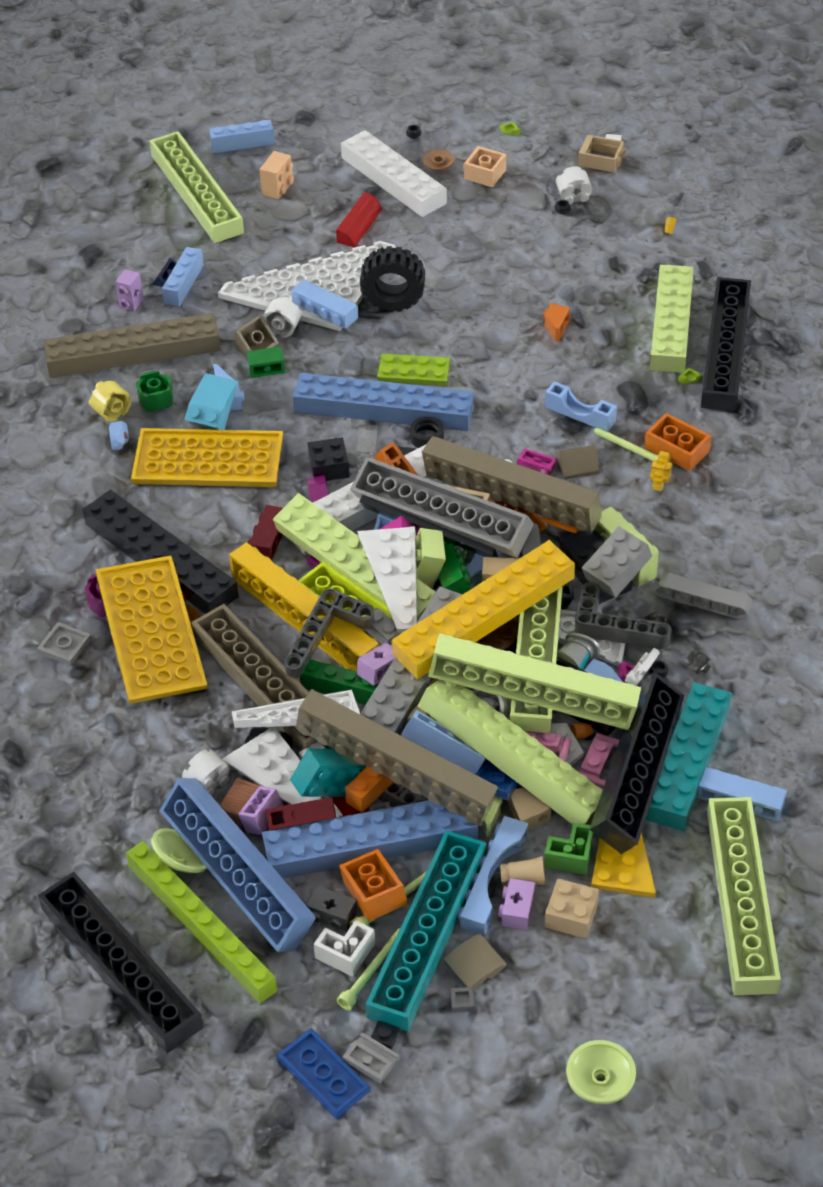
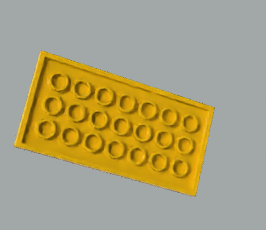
(207, 457)
(150, 629)

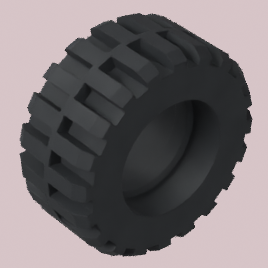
(396, 262)

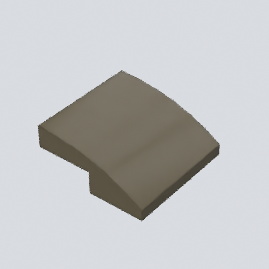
(475, 961)

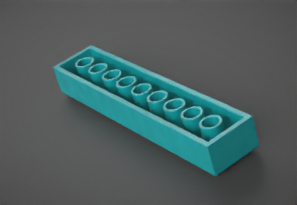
(425, 931)

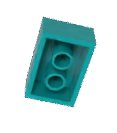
(324, 773)

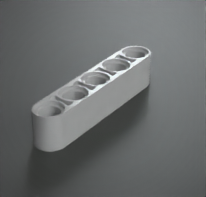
(704, 596)

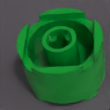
(154, 391)

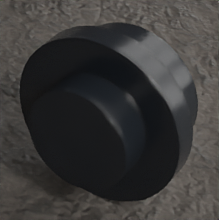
(413, 131)
(562, 207)
(660, 668)

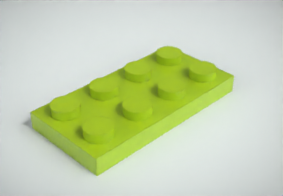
(414, 369)

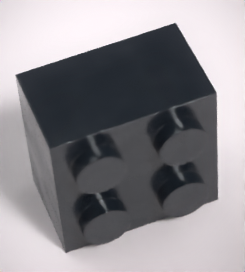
(328, 459)

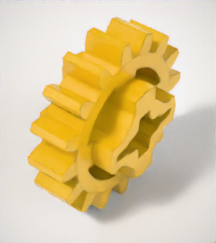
(661, 471)

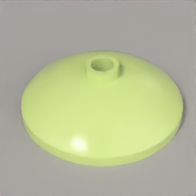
(175, 851)
(604, 1061)

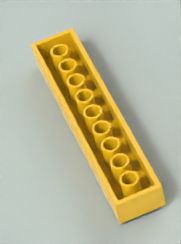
(294, 604)
(486, 605)

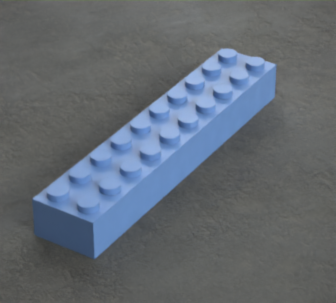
(382, 401)
(338, 840)
(237, 865)

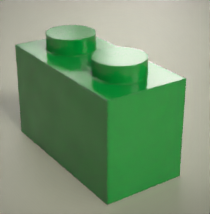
(265, 362)

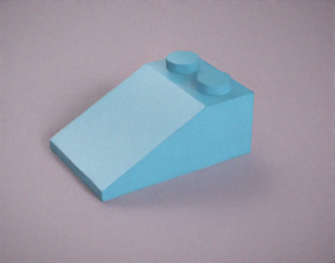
(211, 402)

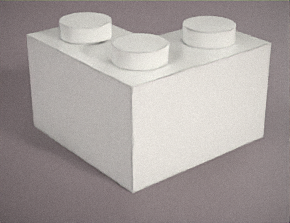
(346, 951)

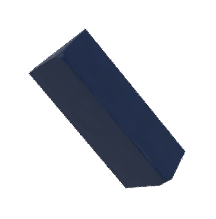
(165, 273)

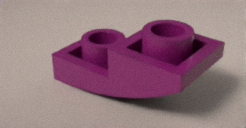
(317, 487)

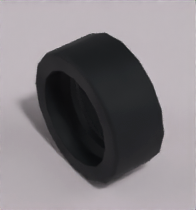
(425, 423)

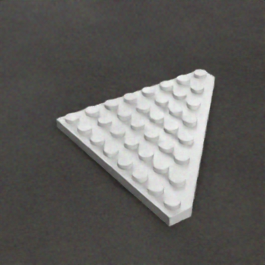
(336, 274)

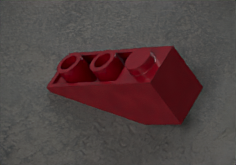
(300, 813)

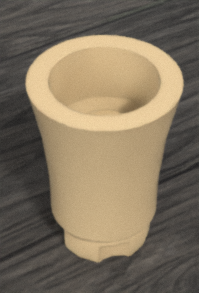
(526, 870)

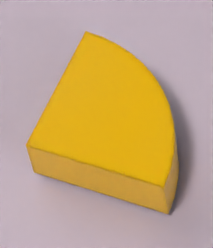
(670, 224)

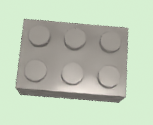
(617, 561)

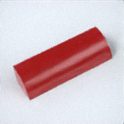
(358, 220)

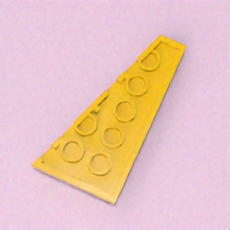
(623, 872)

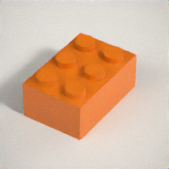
(683, 441)
(373, 885)

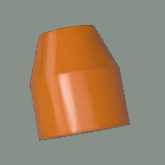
(581, 730)

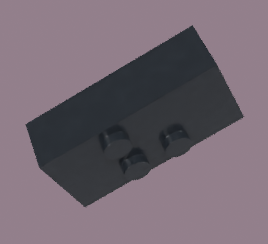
(580, 549)

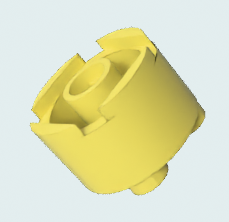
(110, 400)

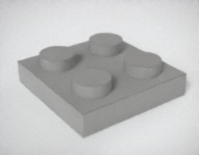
(64, 643)

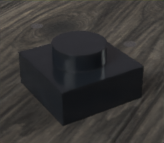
(385, 1034)

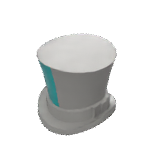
(579, 650)

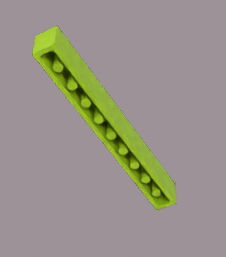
(202, 922)

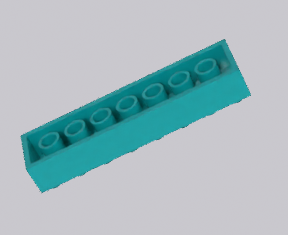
(689, 755)

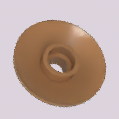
(438, 159)

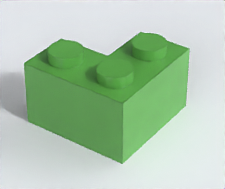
(570, 854)

